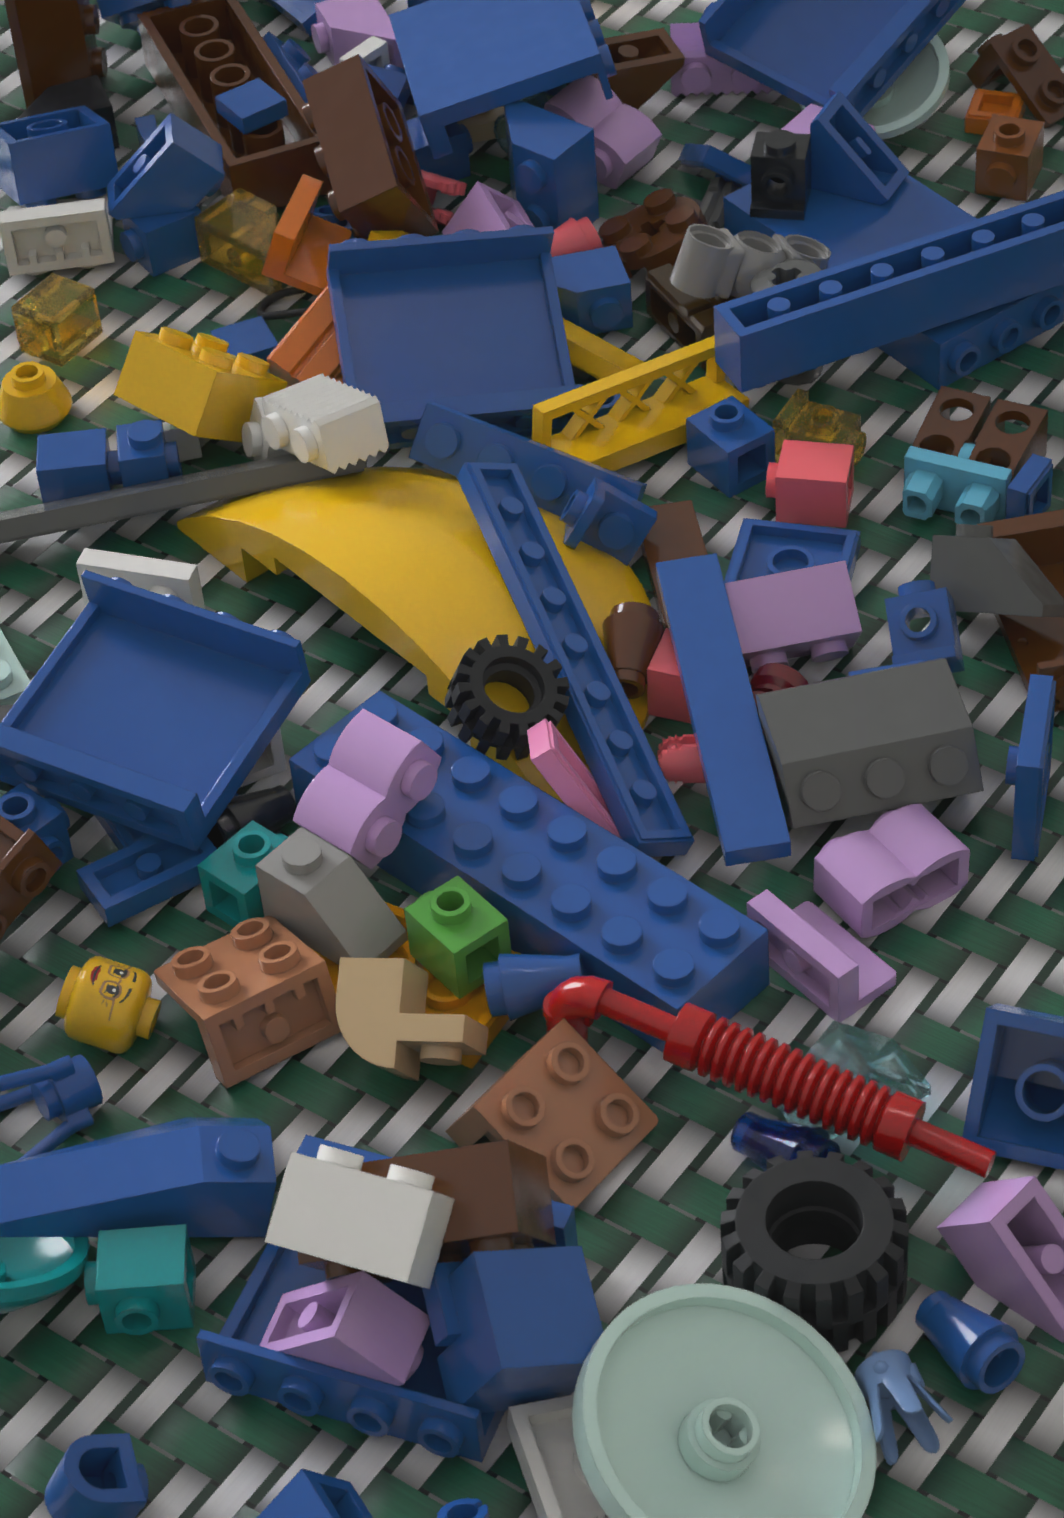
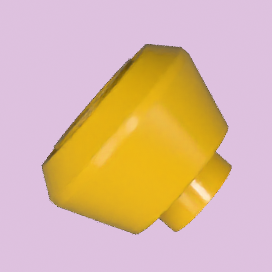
(33, 398)

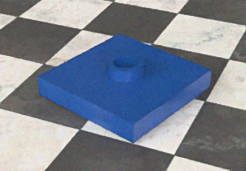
(1030, 767)

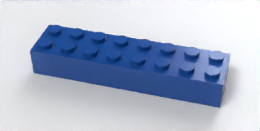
(563, 879)

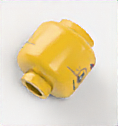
(107, 1004)

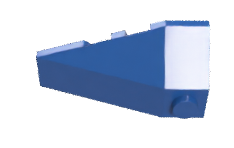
(179, 1172)

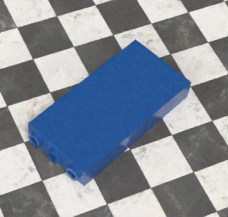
(913, 211)

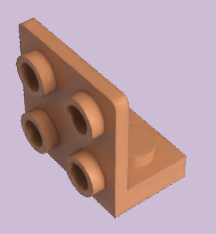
(253, 997)
(565, 1107)

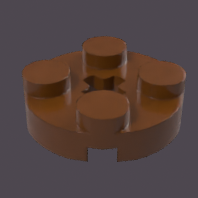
(653, 231)

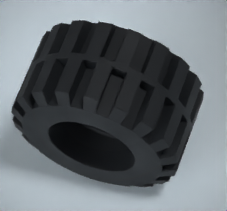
(825, 1205)

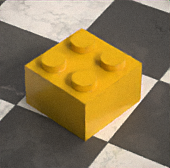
(194, 382)

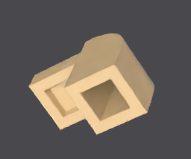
(386, 1021)

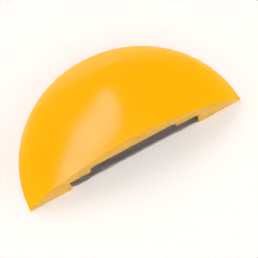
(409, 568)

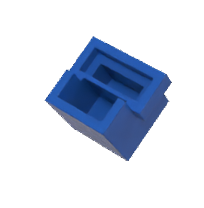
(512, 1325)

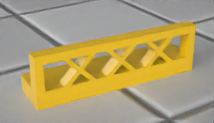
(633, 426)

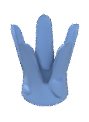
(891, 1383)

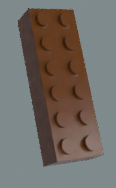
(213, 49)

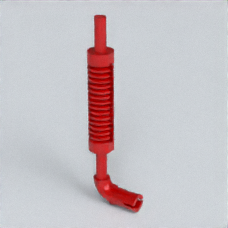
(772, 1072)

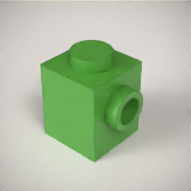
(456, 933)

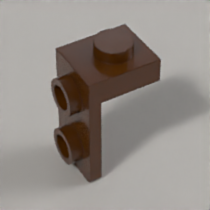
(1027, 67)

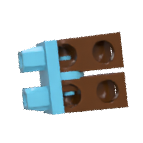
(969, 461)

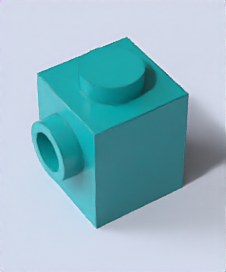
(231, 877)
(143, 1279)

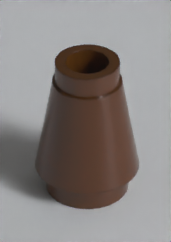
(630, 643)

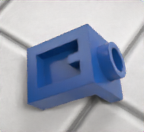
(607, 520)

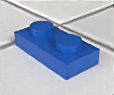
(140, 877)

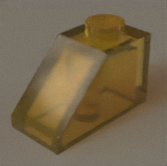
(237, 237)

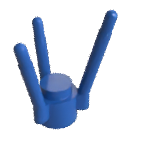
(60, 1090)

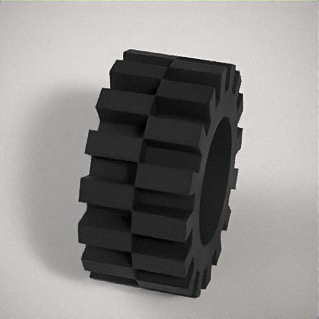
(514, 667)

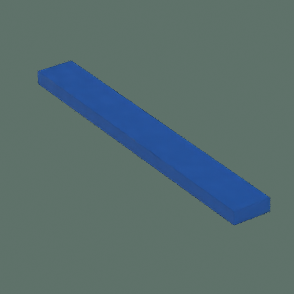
(559, 622)

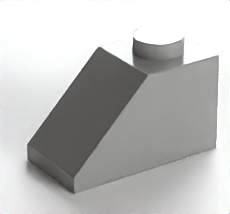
(326, 900)

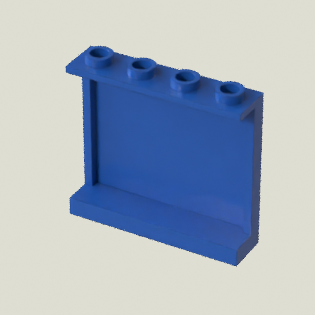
(823, 45)
(493, 53)
(451, 324)
(151, 711)
(376, 1408)

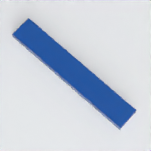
(722, 711)

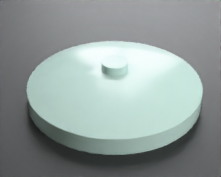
(721, 1412)

